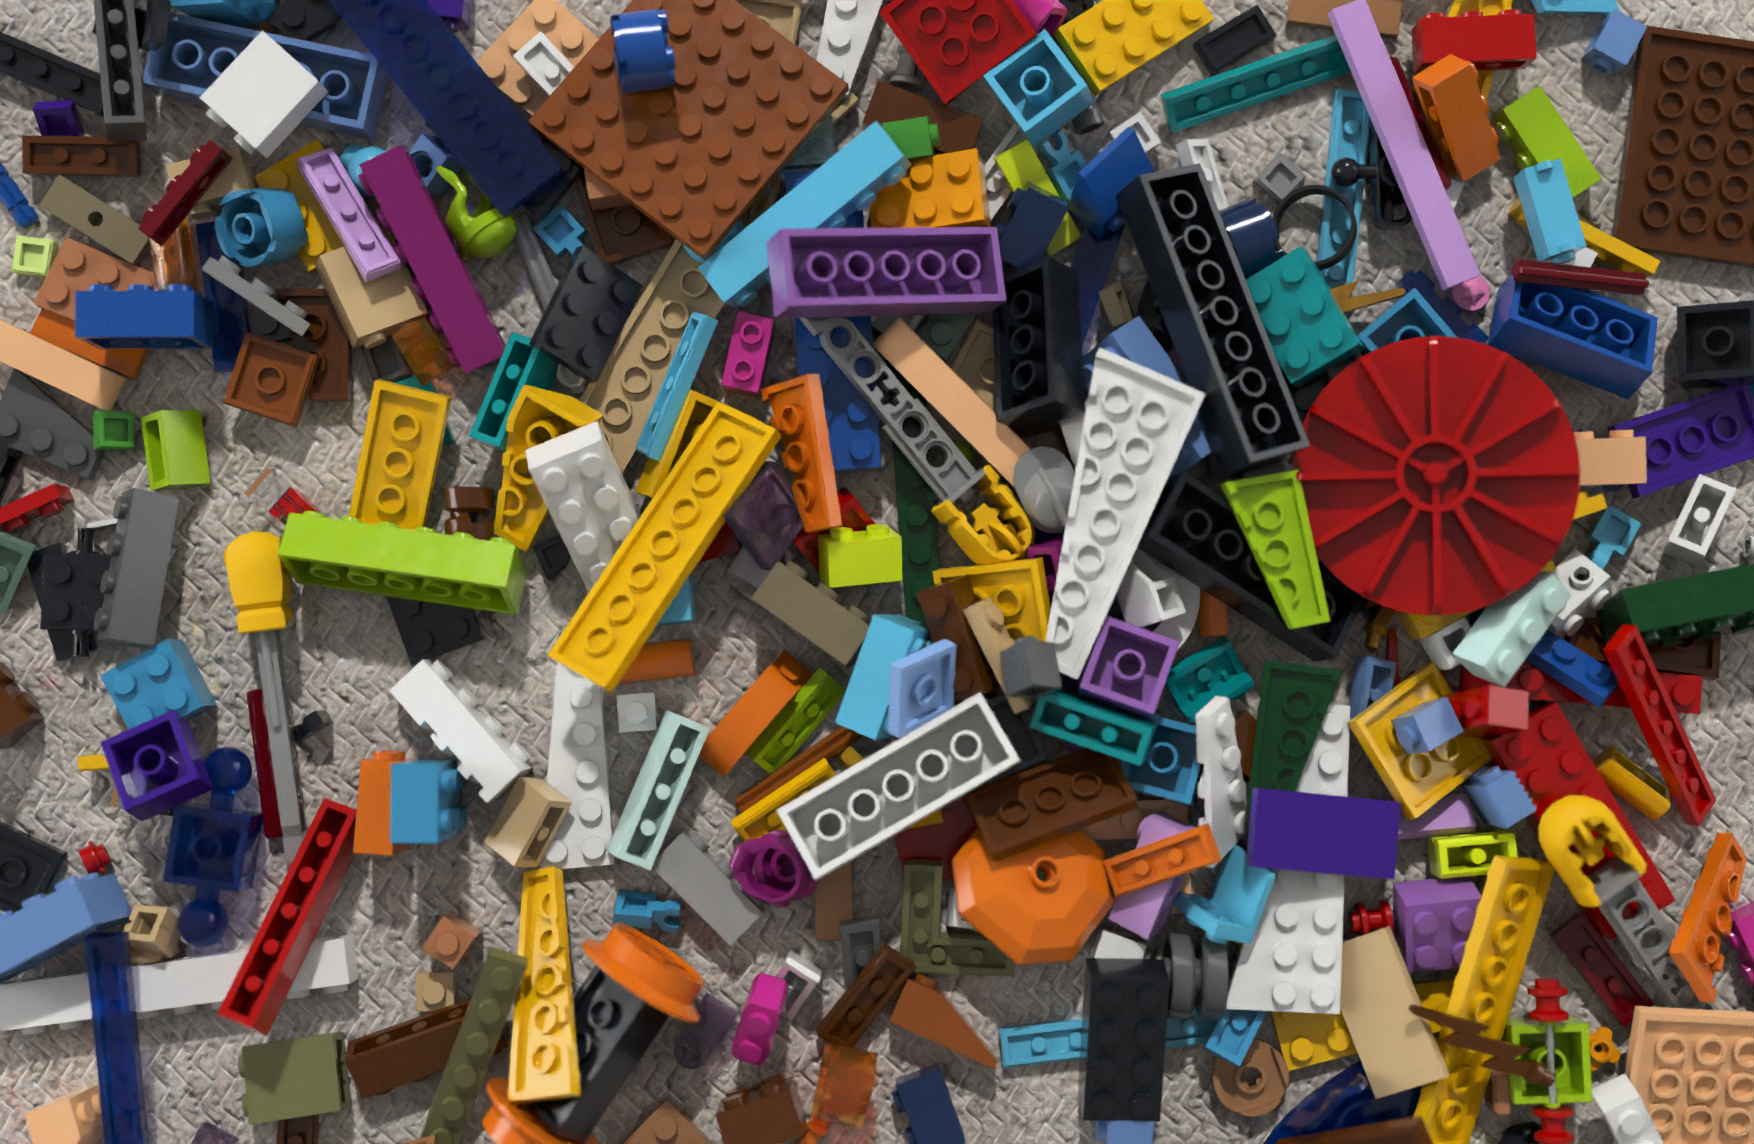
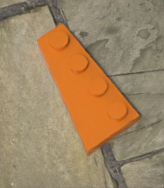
(807, 453)
(1709, 916)

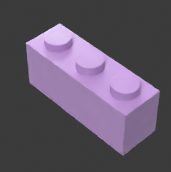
(1149, 908)

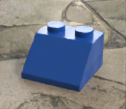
(1096, 185)

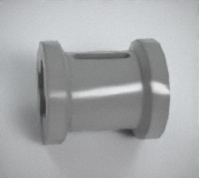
(907, 73)

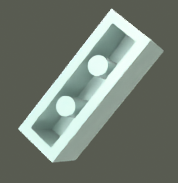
(1511, 629)

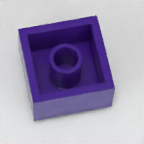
(156, 766)

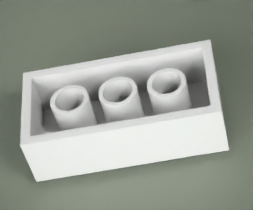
(584, 497)

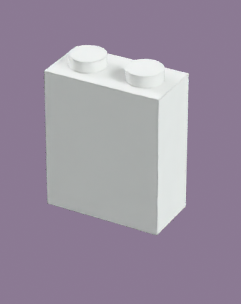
(263, 95)

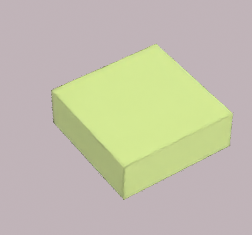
(33, 256)

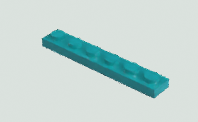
(1254, 83)

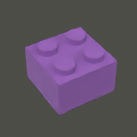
(1128, 668)

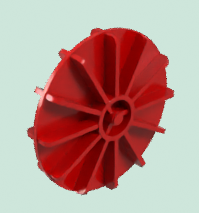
(1438, 475)

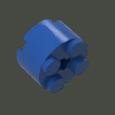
(642, 50)

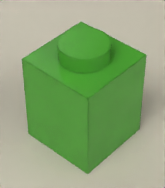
(914, 136)

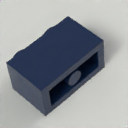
(1030, 225)
(928, 1107)

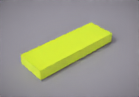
(1022, 165)

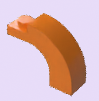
(754, 713)

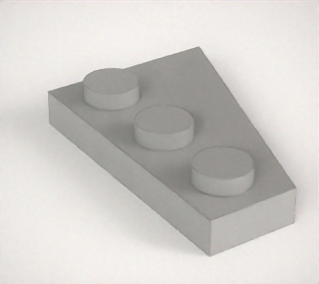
(257, 294)

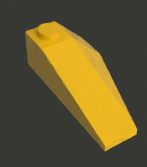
(532, 421)

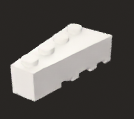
(462, 729)

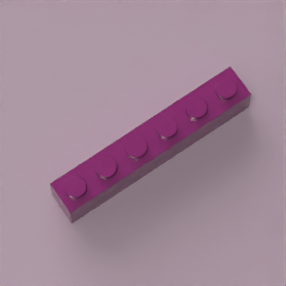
(433, 258)

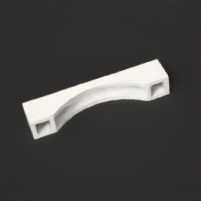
(1147, 589)

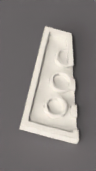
(1222, 776)

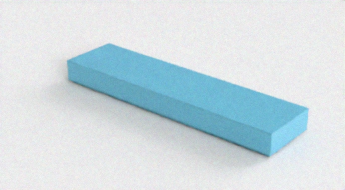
(676, 385)

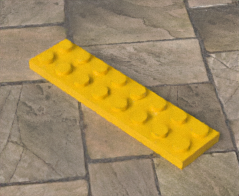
(664, 546)
(1485, 990)

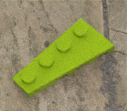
(1280, 537)

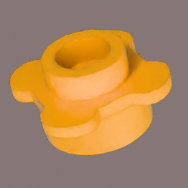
(1608, 1051)

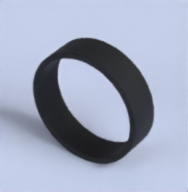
(1319, 190)

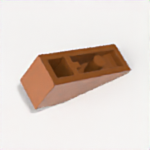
(931, 1014)

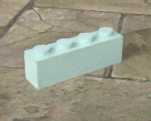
(658, 790)

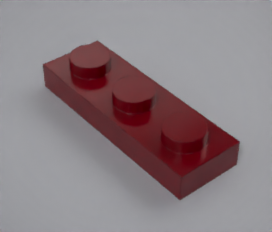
(184, 192)
(1600, 968)

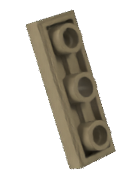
(83, 210)

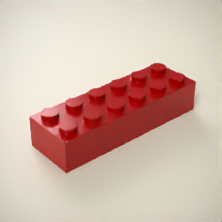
(1556, 765)

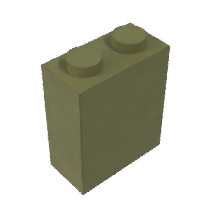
(294, 1078)

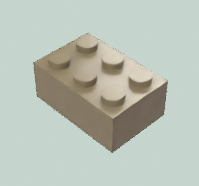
(813, 611)

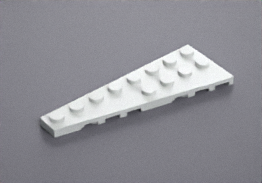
(1123, 461)
(1299, 938)

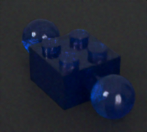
(214, 848)

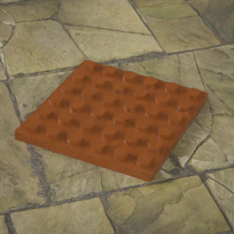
(712, 140)

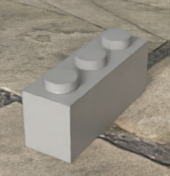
(708, 886)

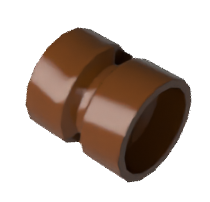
(470, 501)

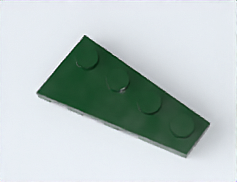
(1288, 722)

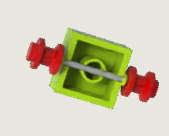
(1563, 1049)

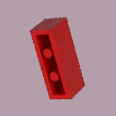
(1487, 41)

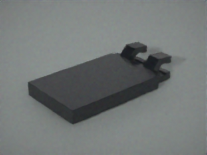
(25, 867)

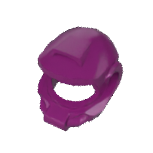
(777, 867)

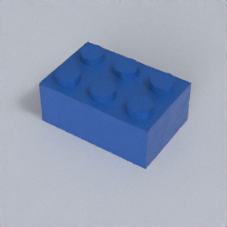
(144, 318)

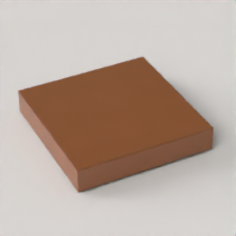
(271, 379)

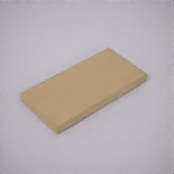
(1375, 1003)

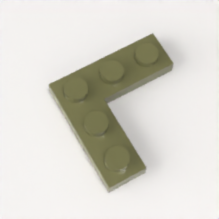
(938, 950)

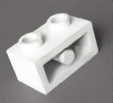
(1589, 591)

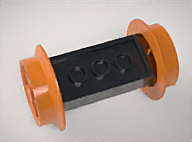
(616, 1020)

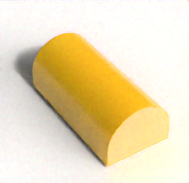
(1633, 783)

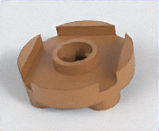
(1268, 1086)

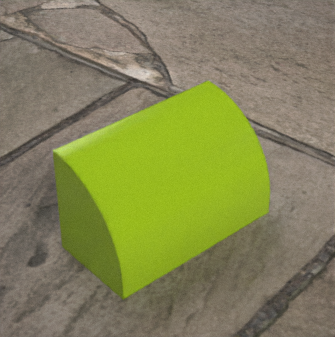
(175, 449)

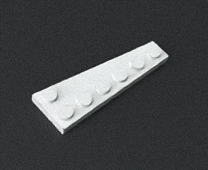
(846, 35)
(579, 773)

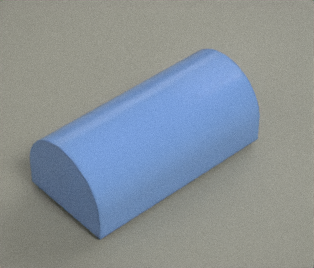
(1371, 681)

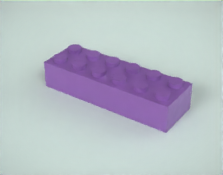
(885, 271)

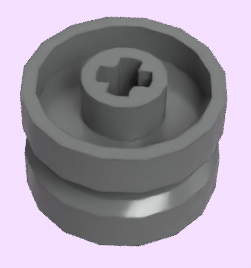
(1196, 976)

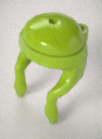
(482, 233)

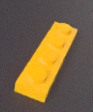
(1609, 249)

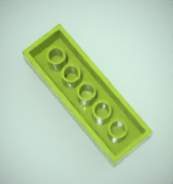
(403, 562)

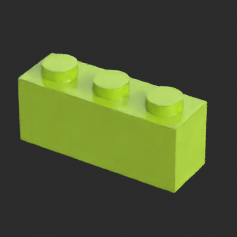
(1540, 134)

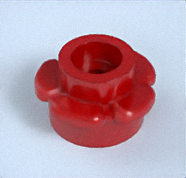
(95, 858)

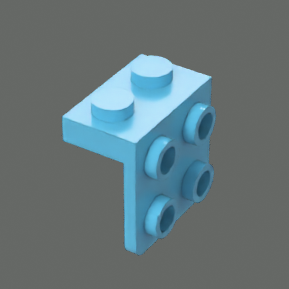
(1234, 901)

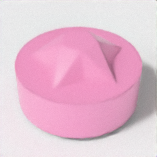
(1470, 295)

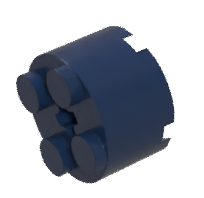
(1251, 235)

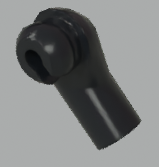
(1520, 1133)

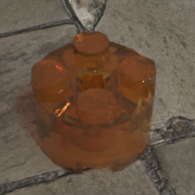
(844, 1086)

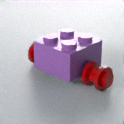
(1427, 920)

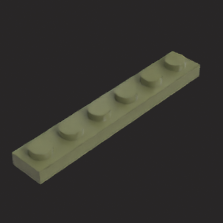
(474, 1046)

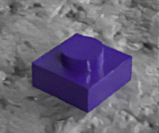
(58, 118)

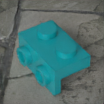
(1205, 675)

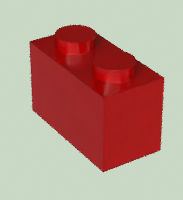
(1490, 710)

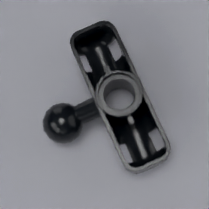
(1383, 192)

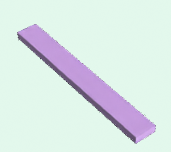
(1403, 144)

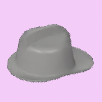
(1044, 486)

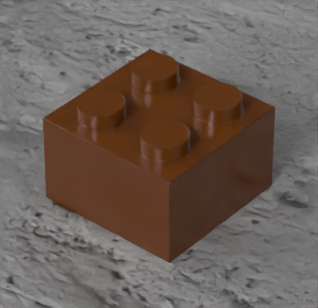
(762, 1114)

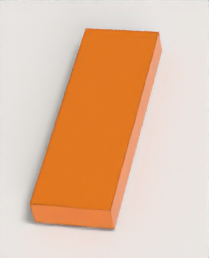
(61, 333)
(1162, 860)

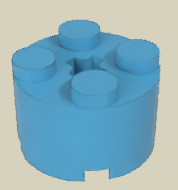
(261, 226)

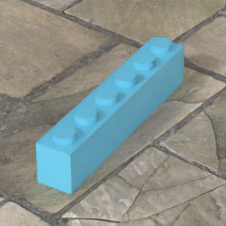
(820, 201)

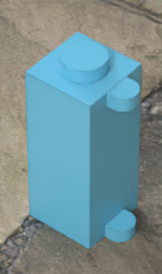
(1550, 212)

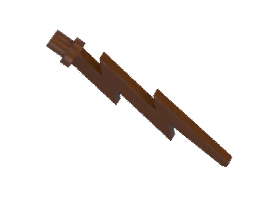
(1504, 1052)

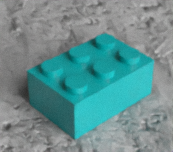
(1302, 318)

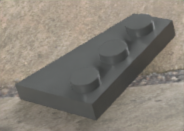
(44, 430)

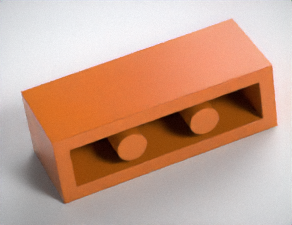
(1457, 117)

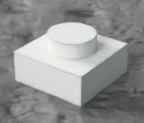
(1143, 131)
(637, 712)

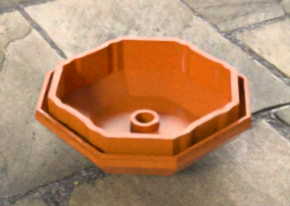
(1028, 916)

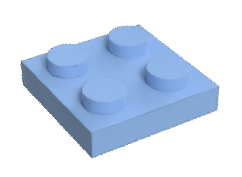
(921, 687)

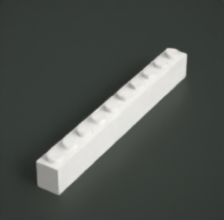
(166, 984)

